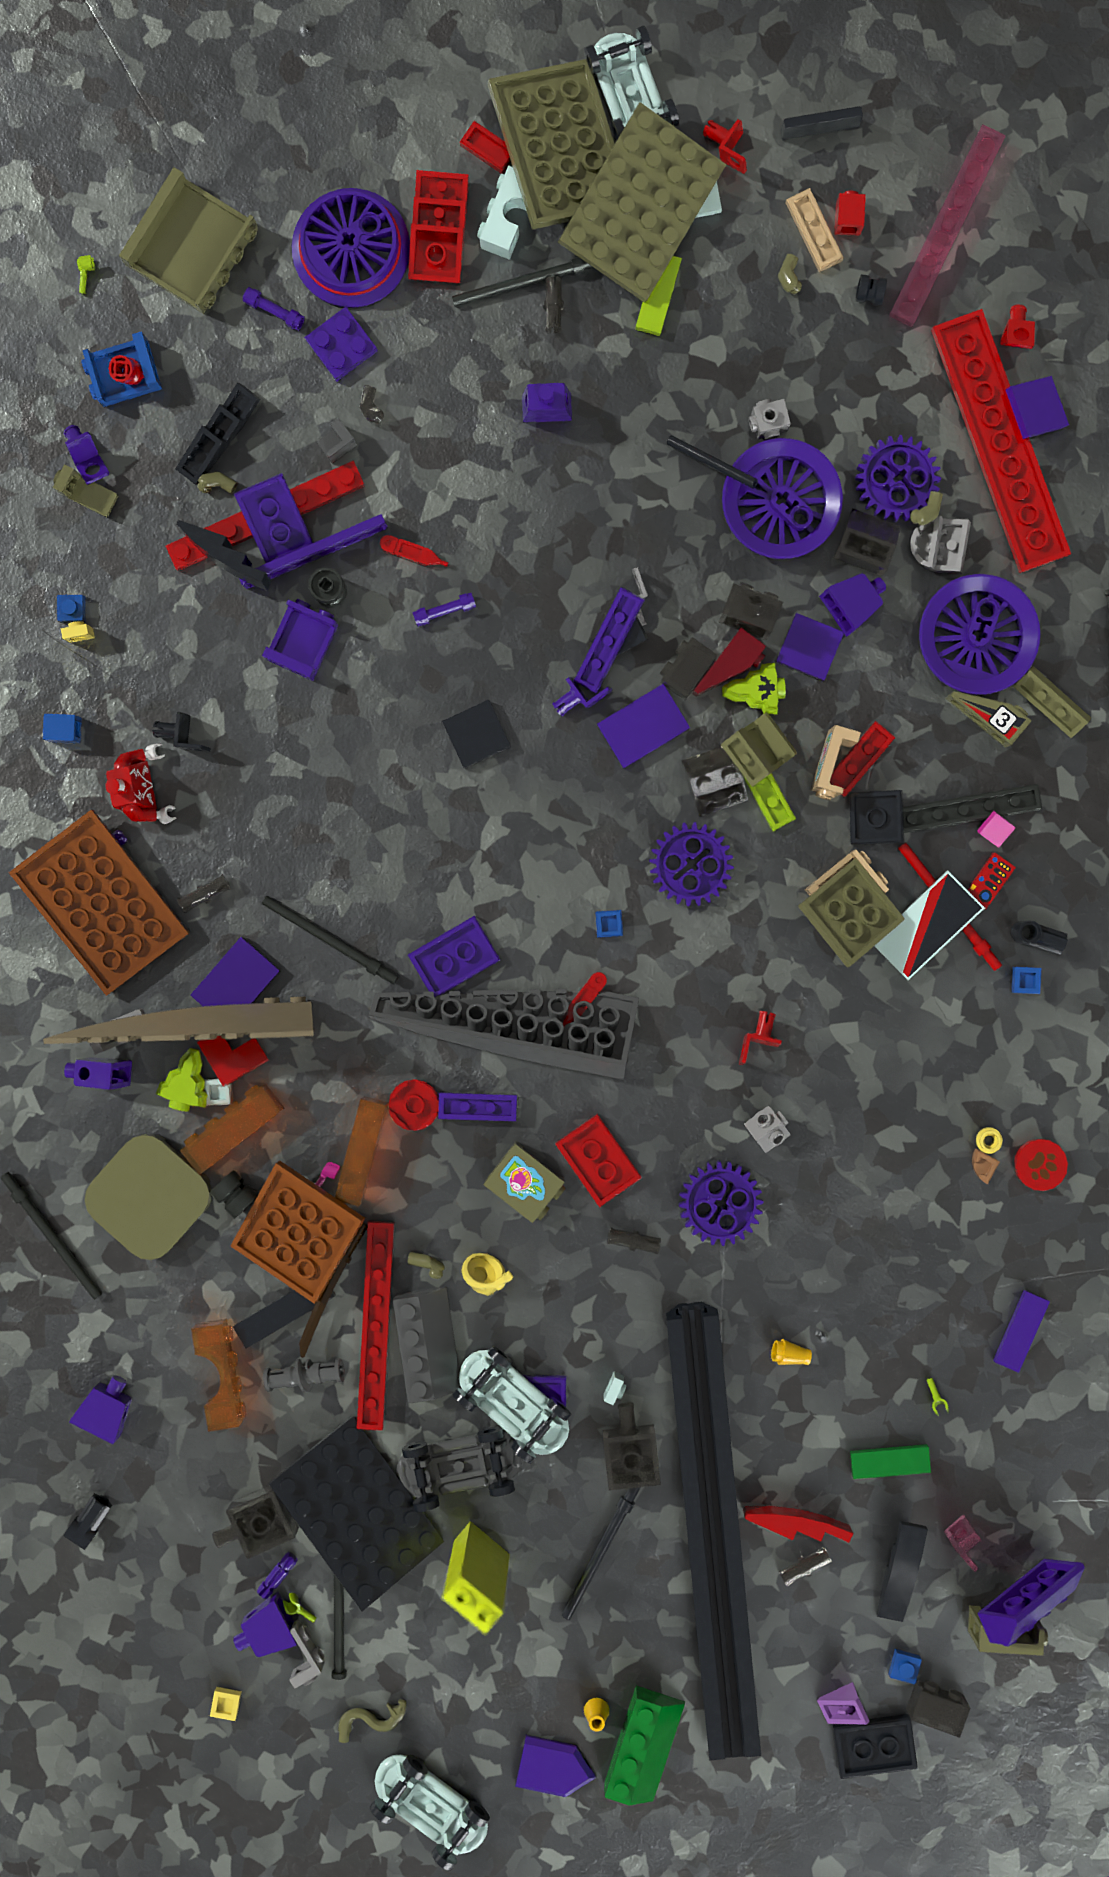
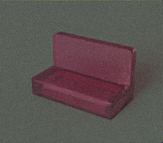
(963, 1538)

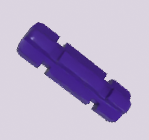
(277, 1575)

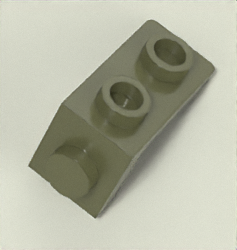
(92, 496)

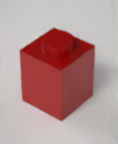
(850, 213)

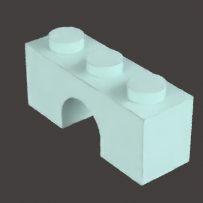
(497, 233)

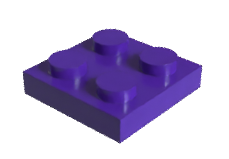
(341, 344)

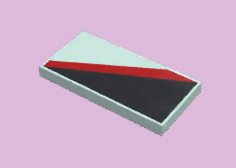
(929, 925)

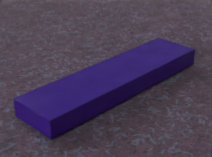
(609, 639)

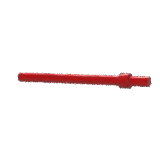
(981, 945)

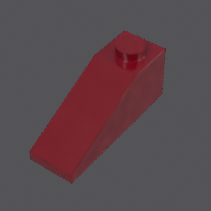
(735, 660)

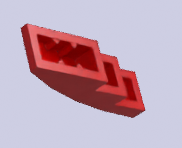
(790, 1520)

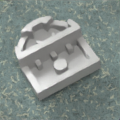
(941, 544)

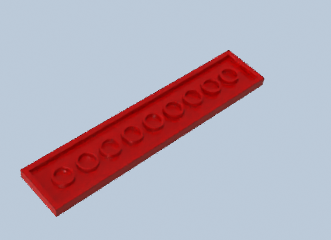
(1002, 452)

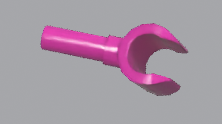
(330, 1170)

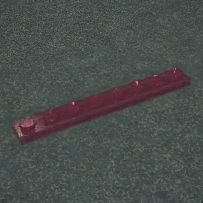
(947, 225)

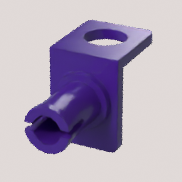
(84, 454)
(576, 696)

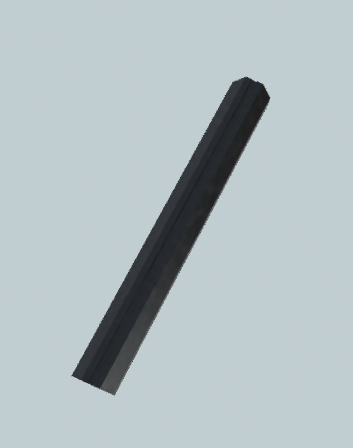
(713, 1531)

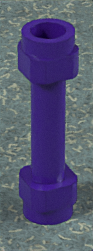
(292, 318)
(423, 616)

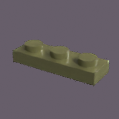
(1052, 702)

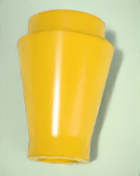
(789, 1353)
(596, 1713)

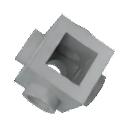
(769, 419)
(768, 1128)

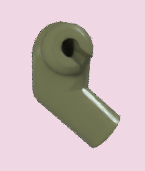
(787, 276)
(216, 479)
(422, 1260)

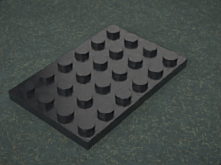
(356, 1513)

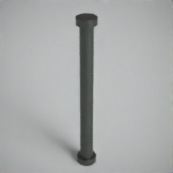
(339, 1672)

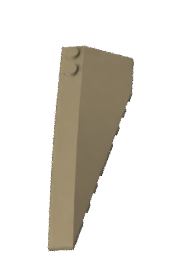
(202, 1023)

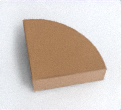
(984, 1165)

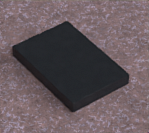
(875, 1747)

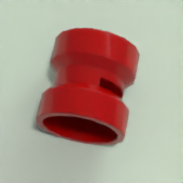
(131, 368)

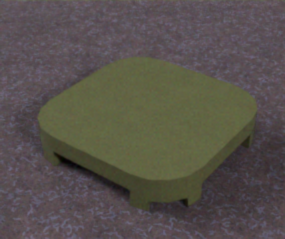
(148, 1196)

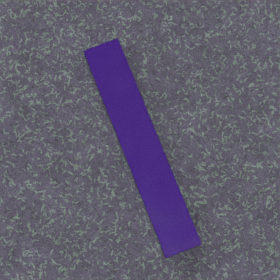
(322, 548)

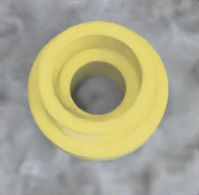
(996, 1143)

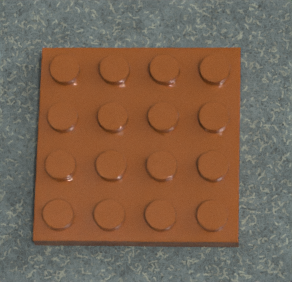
(297, 1231)

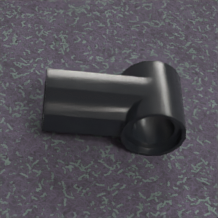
(1040, 937)
(85, 1525)

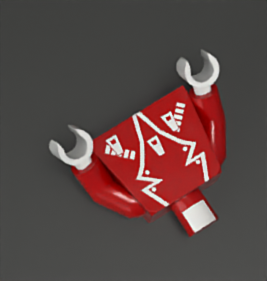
(132, 786)

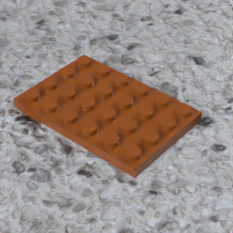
(99, 902)

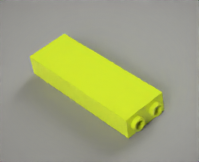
(477, 1577)

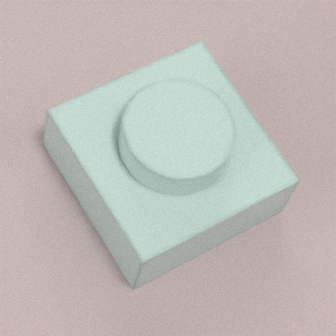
(615, 1388)

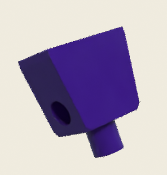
(546, 403)
(853, 601)
(100, 1073)
(104, 1410)
(266, 1628)

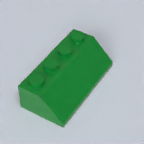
(643, 1747)

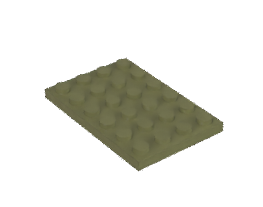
(552, 136)
(642, 202)

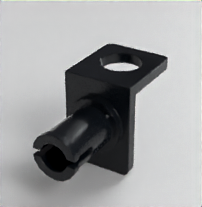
(179, 732)

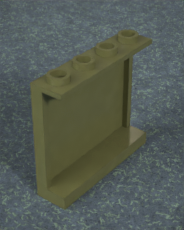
(188, 242)

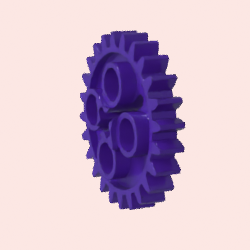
(915, 462)
(676, 846)
(742, 1213)

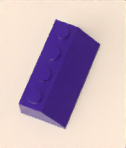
(1029, 1600)

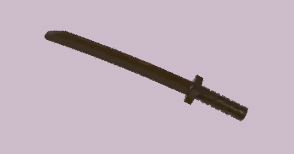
(322, 1302)

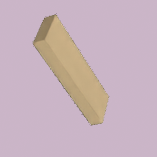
(814, 230)

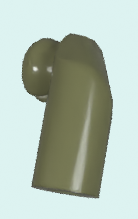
(928, 512)

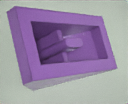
(843, 1706)

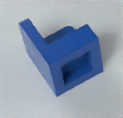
(62, 728)

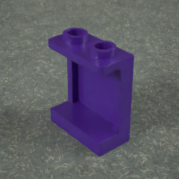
(301, 639)

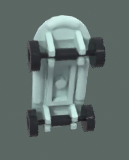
(627, 78)
(513, 1403)
(430, 1806)

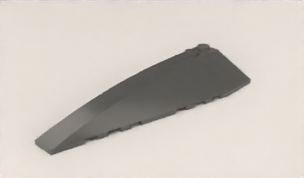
(522, 1024)

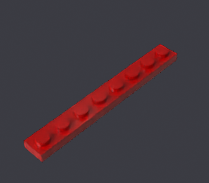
(307, 497)
(375, 1325)

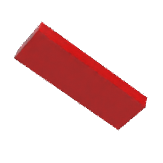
(861, 757)

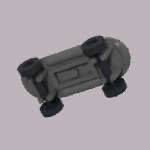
(459, 1467)

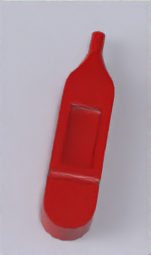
(410, 551)
(587, 993)

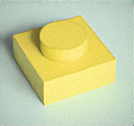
(77, 632)
(225, 1703)

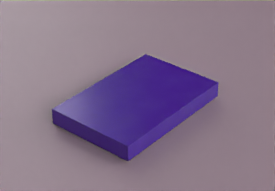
(273, 518)
(643, 726)
(454, 957)
(236, 977)

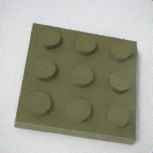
(851, 912)

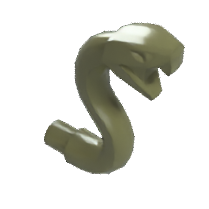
(346, 1720)

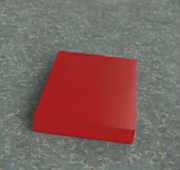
(598, 1160)

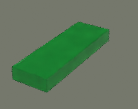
(890, 1461)

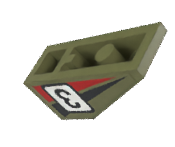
(997, 718)

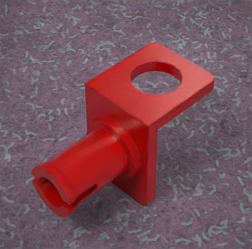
(727, 141)
(1018, 330)
(762, 1035)

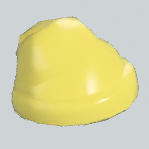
(485, 1273)

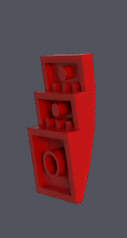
(438, 226)

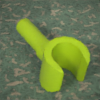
(84, 264)
(936, 1396)
(295, 1607)

